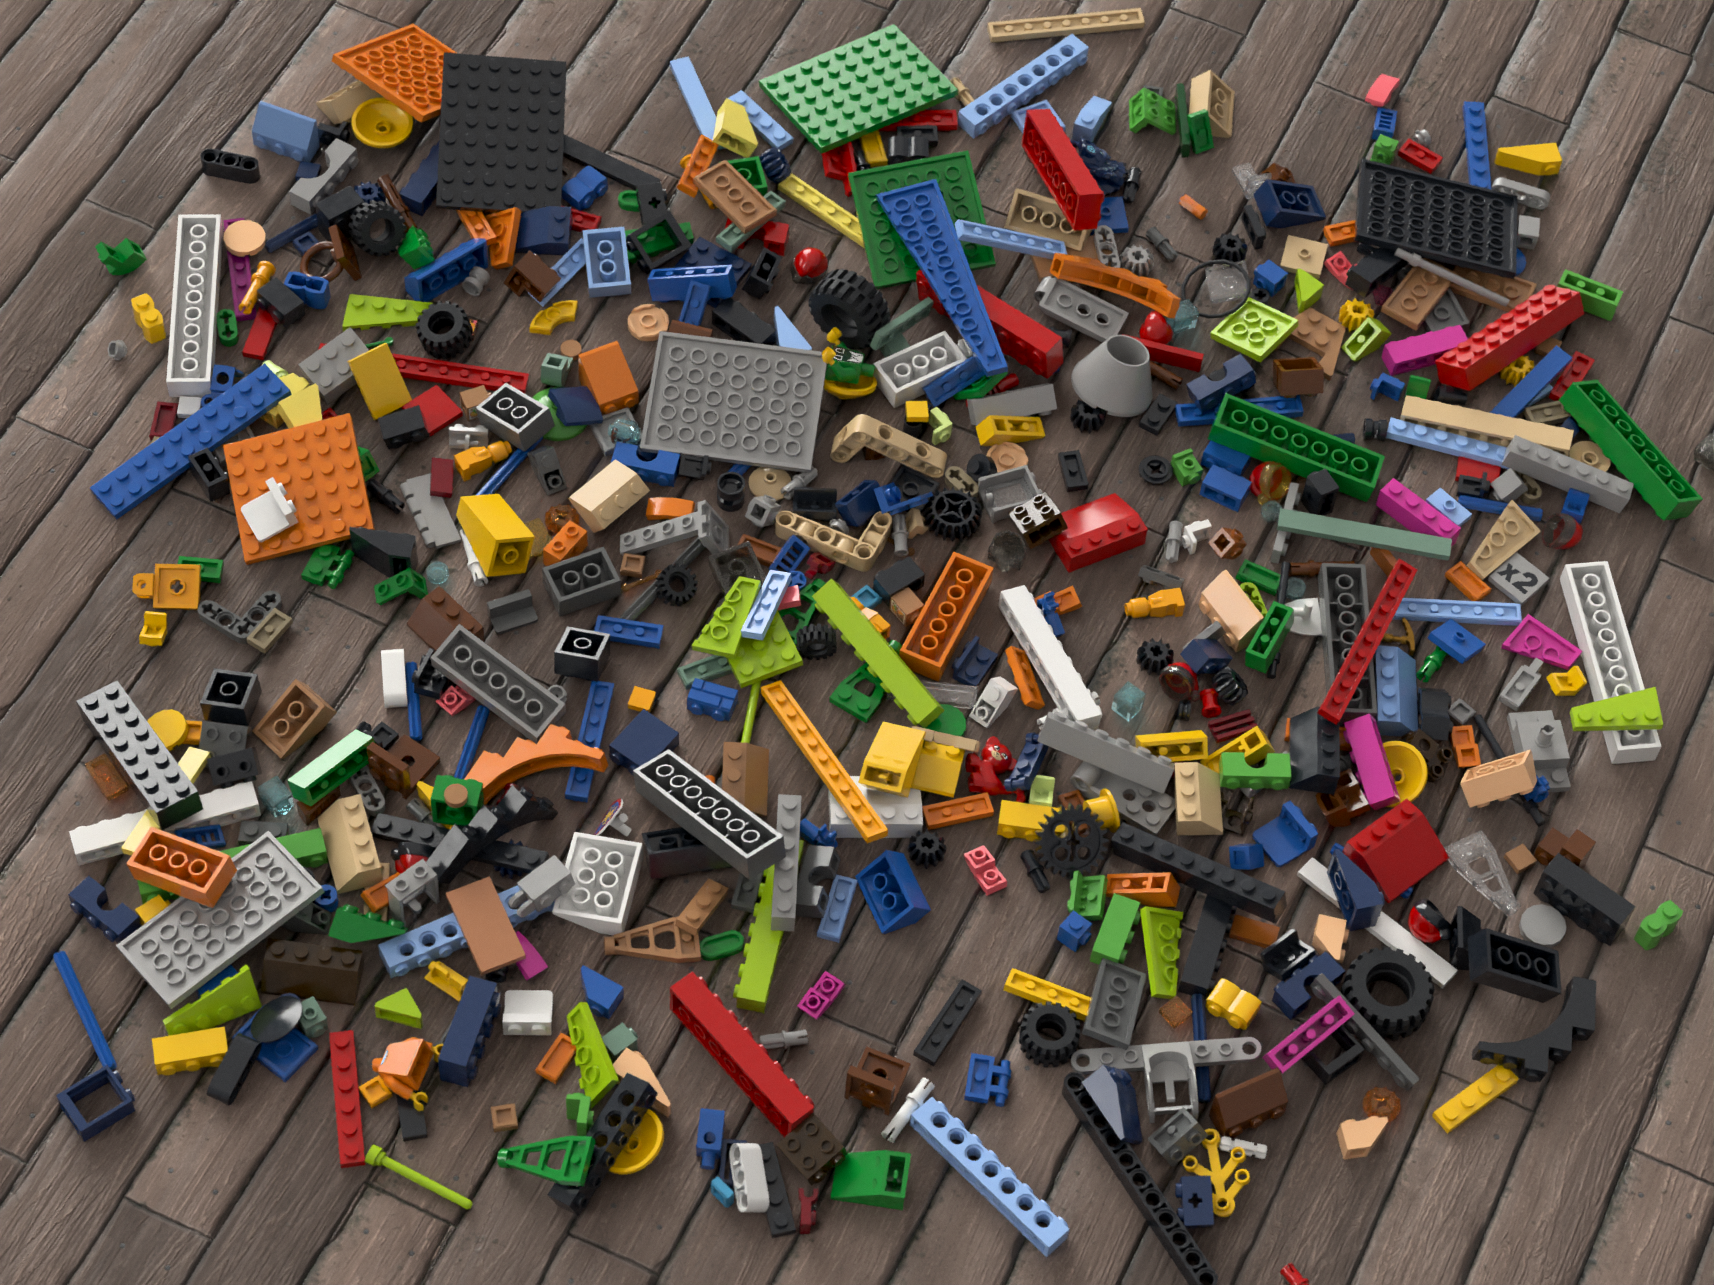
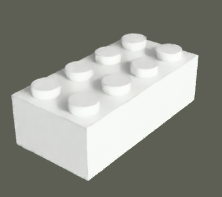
(911, 369)

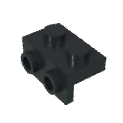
(815, 503)
(429, 680)
(1286, 955)

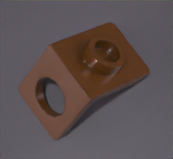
(1279, 173)

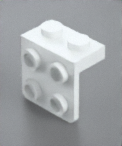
(270, 512)
(528, 1012)

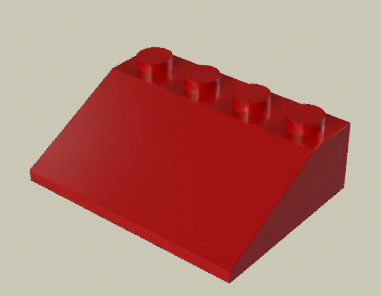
(1098, 532)
(1397, 850)

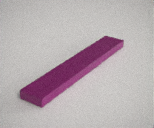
(240, 279)

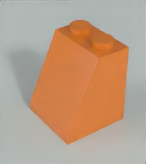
(608, 378)

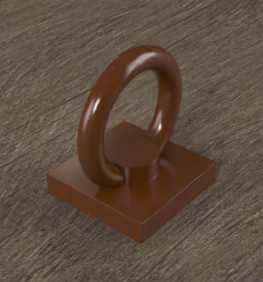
(342, 253)

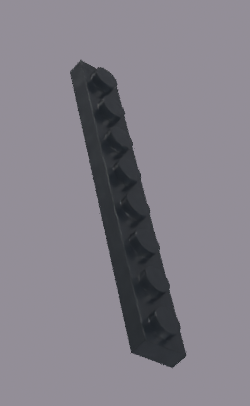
(496, 853)

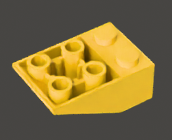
(892, 759)

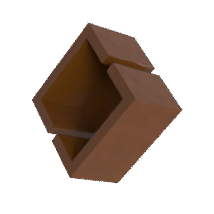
(1298, 377)

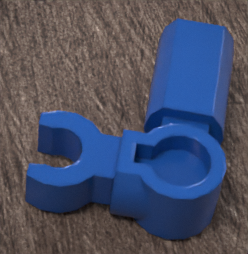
(1048, 606)
(817, 836)

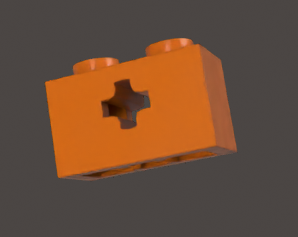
(566, 544)

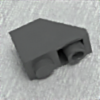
(547, 469)
(310, 920)

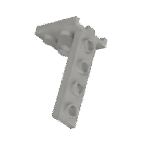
(705, 523)

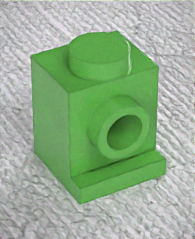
(1384, 150)
(1186, 467)

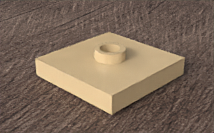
(1304, 255)

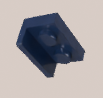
(973, 663)

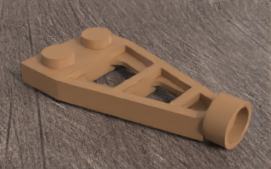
(685, 950)

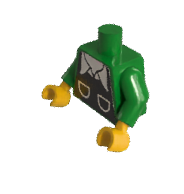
(843, 363)

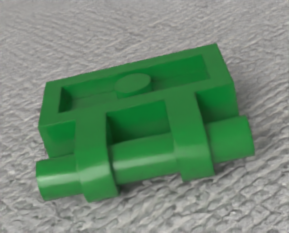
(322, 562)

